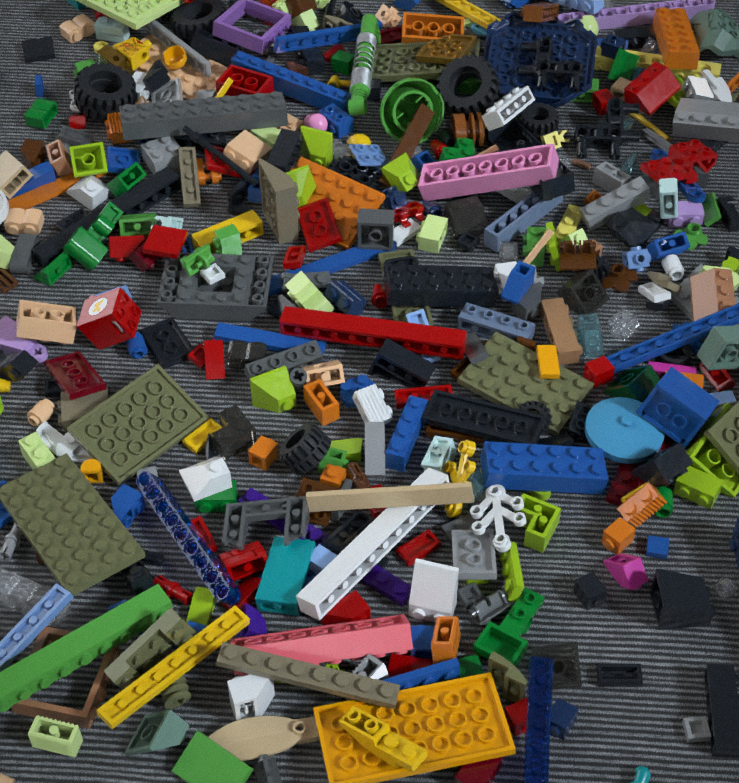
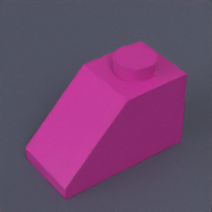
(627, 570)

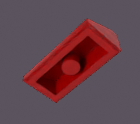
(719, 378)
(248, 592)

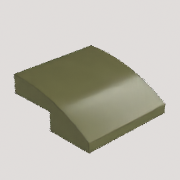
(507, 678)

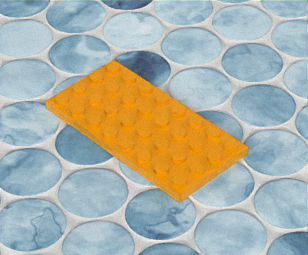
(451, 719)

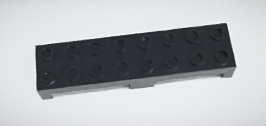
(512, 137)

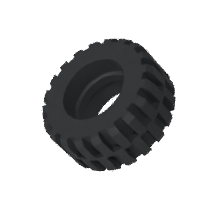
(195, 14)
(465, 69)
(103, 78)

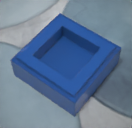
(39, 85)
(657, 547)

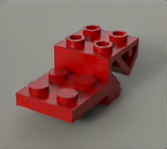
(680, 162)

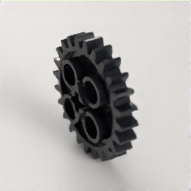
(350, 168)

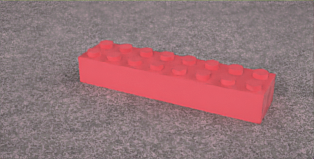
(335, 641)

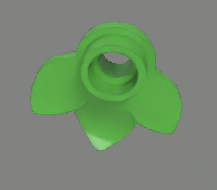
(694, 235)

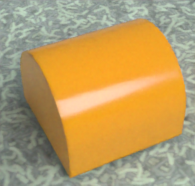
(92, 471)

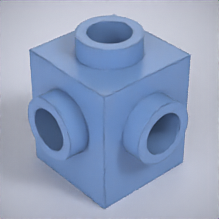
(636, 258)

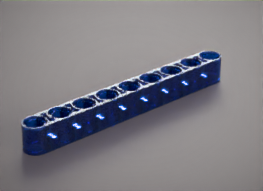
(188, 539)

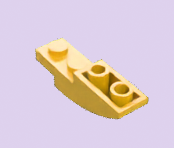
(381, 741)

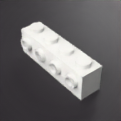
(507, 107)

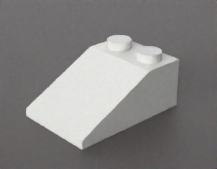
(433, 590)

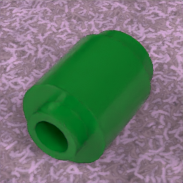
(667, 510)

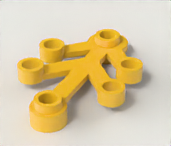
(465, 468)

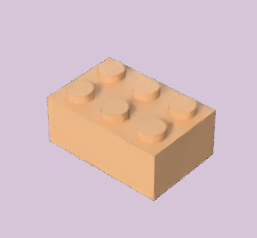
(46, 322)

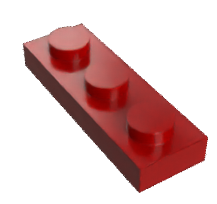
(402, 395)

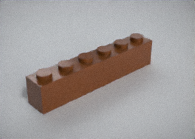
(540, 12)

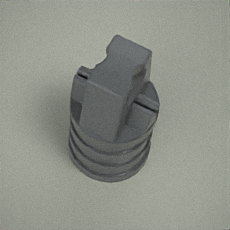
(298, 377)

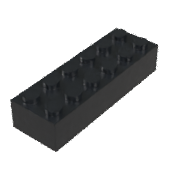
(439, 285)

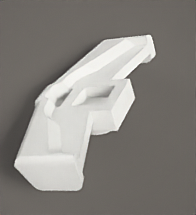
(62, 444)

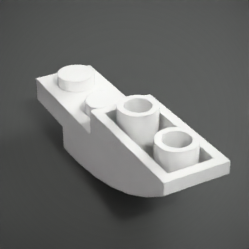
(717, 86)

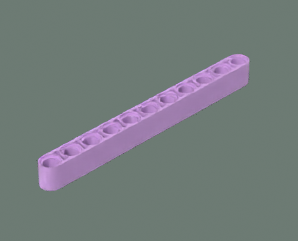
(637, 14)

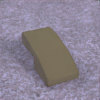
(664, 281)

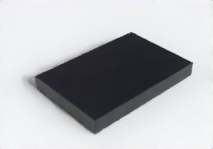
(167, 343)

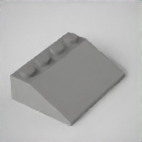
(707, 120)

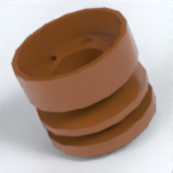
(468, 128)

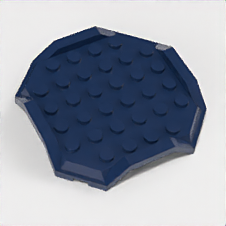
(570, 43)

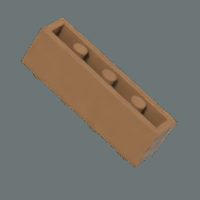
(560, 330)

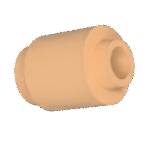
(41, 412)

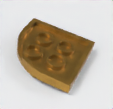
(446, 49)

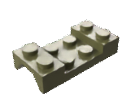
(150, 648)

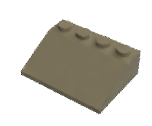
(279, 202)

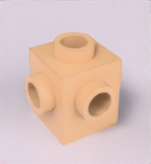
(388, 16)

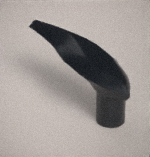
(209, 452)

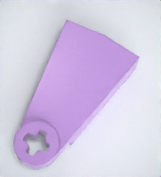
(11, 344)

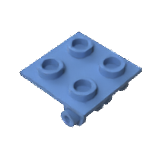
(369, 156)

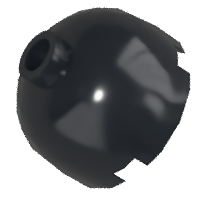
(348, 13)

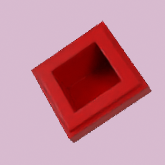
(78, 121)

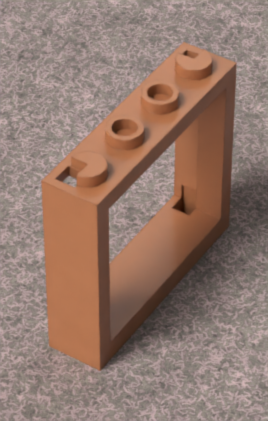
(84, 717)

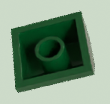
(633, 383)

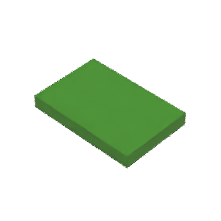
(210, 763)

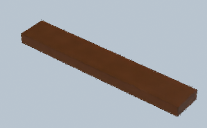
(411, 136)

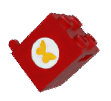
(109, 318)

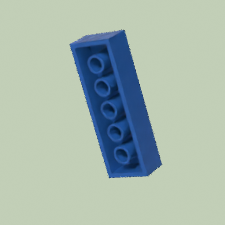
(544, 467)

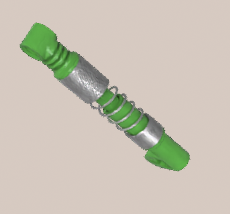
(361, 75)

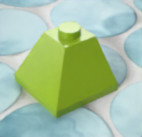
(317, 145)
(88, 159)
(401, 173)
(305, 183)
(273, 391)

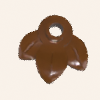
(620, 278)

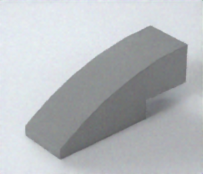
(375, 450)

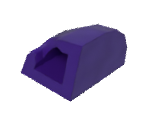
(257, 623)

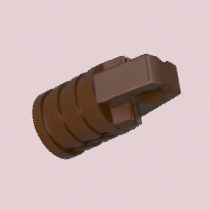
(355, 473)

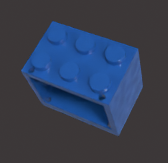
(678, 406)

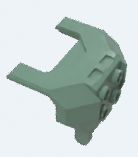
(716, 32)

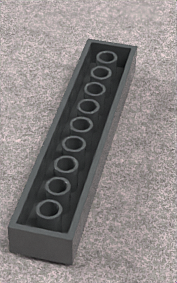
(203, 115)

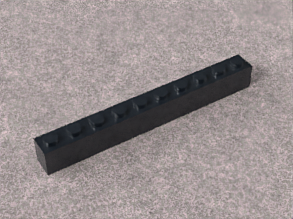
(133, 201)

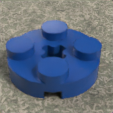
(350, 386)

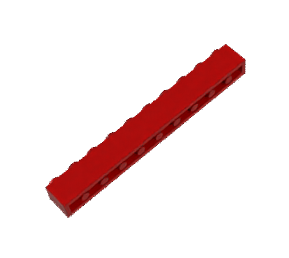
(373, 332)

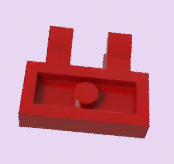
(412, 209)

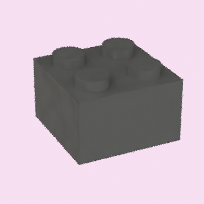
(375, 229)

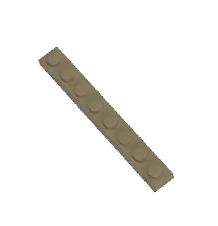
(308, 675)

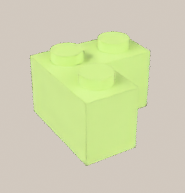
(307, 294)

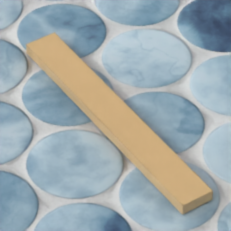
(390, 497)

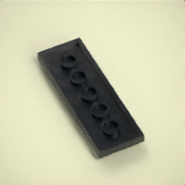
(483, 419)

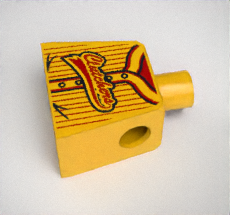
(134, 51)

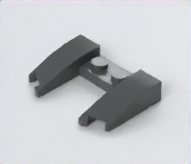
(238, 516)

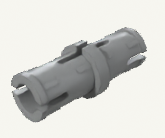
(11, 542)

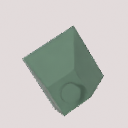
(157, 732)

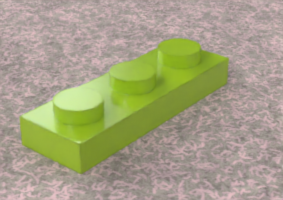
(512, 572)

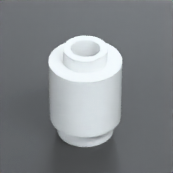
(673, 267)

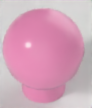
(316, 121)

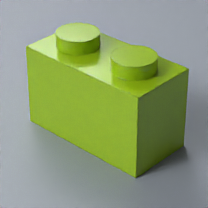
(698, 487)

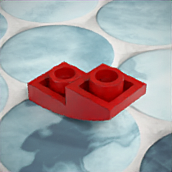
(214, 359)

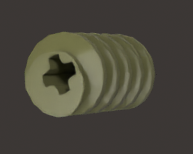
(176, 693)

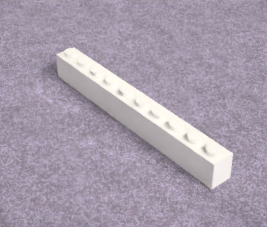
(364, 553)

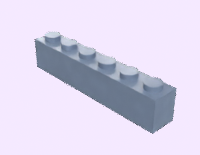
(517, 219)

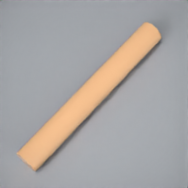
(538, 246)

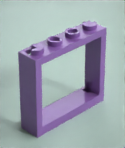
(223, 25)

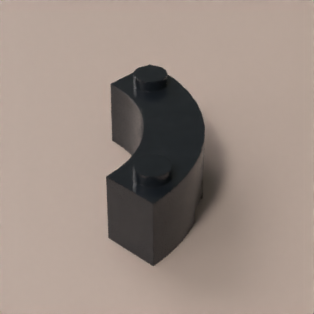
(16, 366)

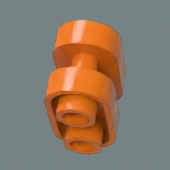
(215, 176)

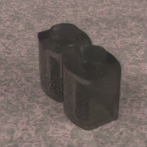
(242, 353)

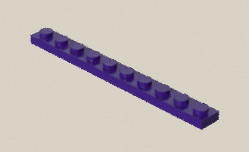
(376, 578)

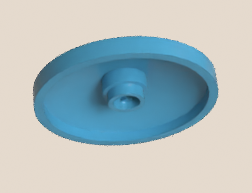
(622, 431)

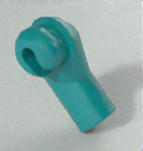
(642, 775)

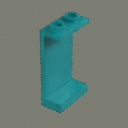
(284, 576)

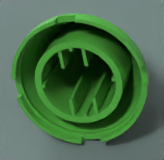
(402, 102)

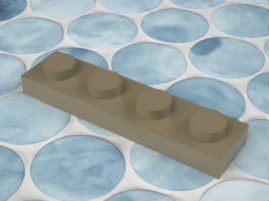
(189, 177)

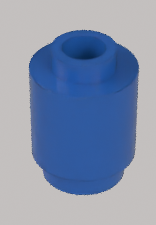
(137, 346)

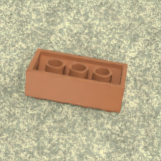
(711, 292)

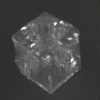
(623, 324)

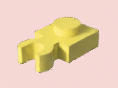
(555, 137)

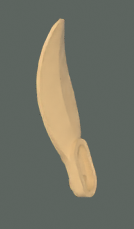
(264, 735)

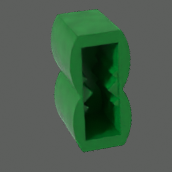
(41, 113)

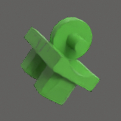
(197, 260)

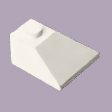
(90, 191)
(206, 478)

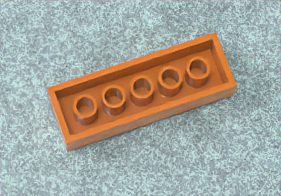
(675, 38)

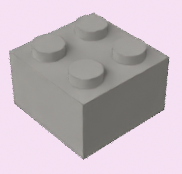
(161, 154)

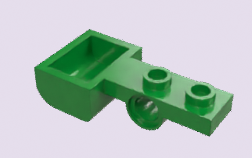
(86, 245)
(507, 638)

